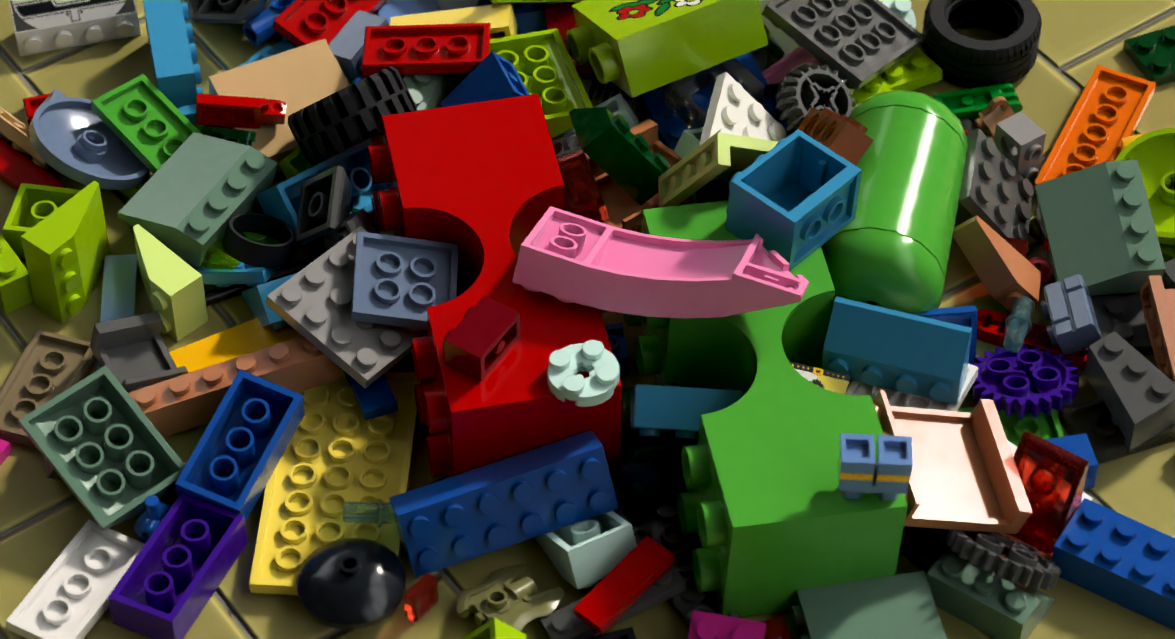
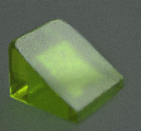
(218, 258)

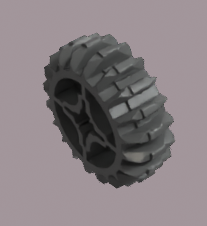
(806, 87)

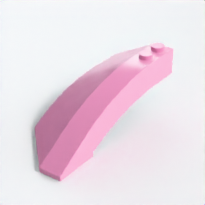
(651, 273)

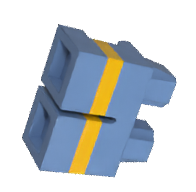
(861, 473)

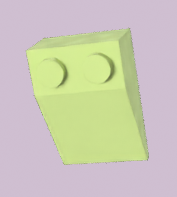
(171, 286)

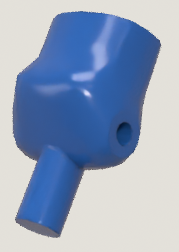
(150, 518)

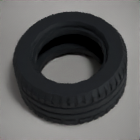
(982, 62)

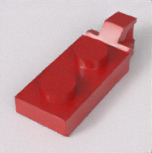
(238, 111)

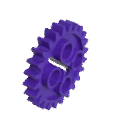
(1025, 381)

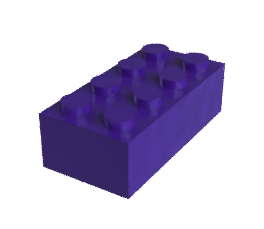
(178, 569)

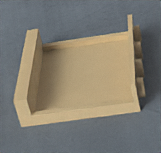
(293, 76)

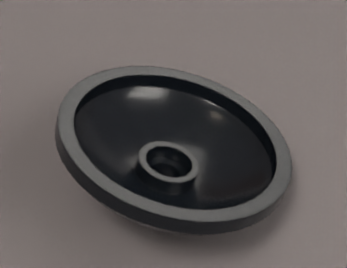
(355, 595)

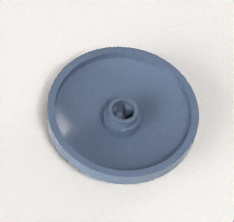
(83, 146)

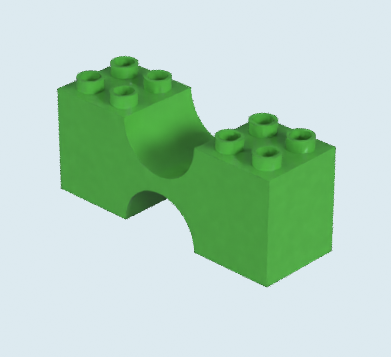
(770, 460)

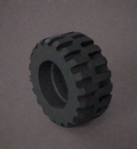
(349, 115)

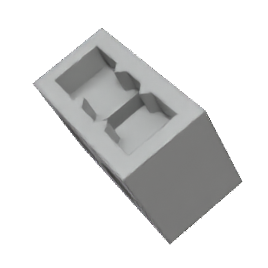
(1021, 143)

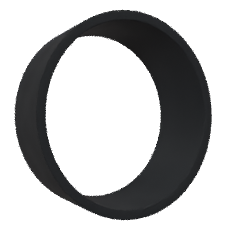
(257, 253)

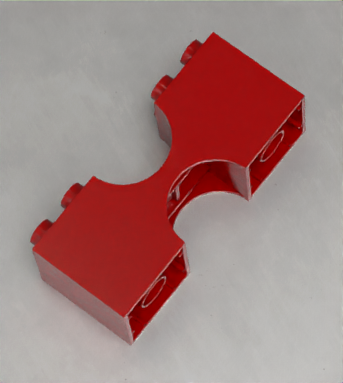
(484, 183)

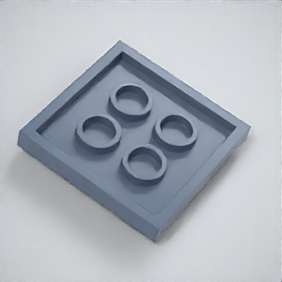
(401, 278)

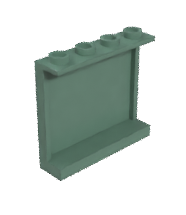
(869, 609)

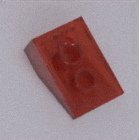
(1053, 487)

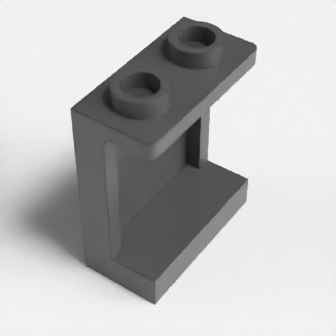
(134, 351)

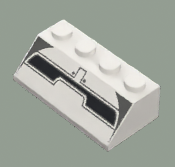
(71, 23)

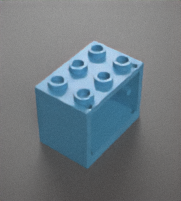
(794, 197)

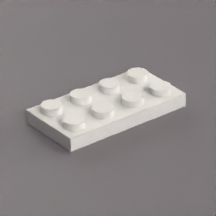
(75, 586)

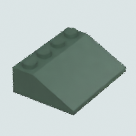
(199, 193)
(1101, 227)
(104, 448)

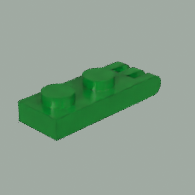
(972, 101)

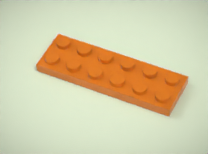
(1101, 118)

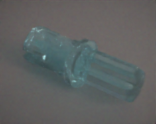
(1018, 323)
(368, 512)

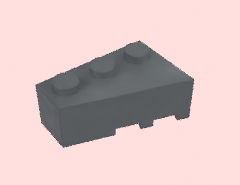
(1131, 388)

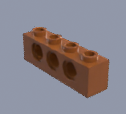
(837, 133)

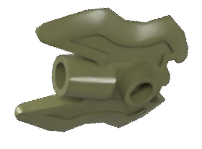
(508, 598)

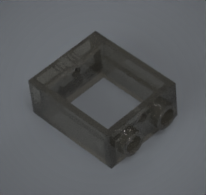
(678, 92)

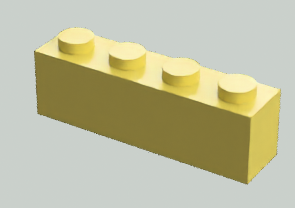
(498, 15)

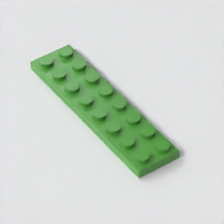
(151, 128)

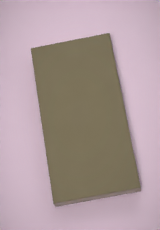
(42, 372)

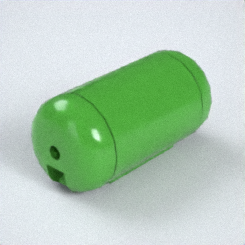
(905, 205)

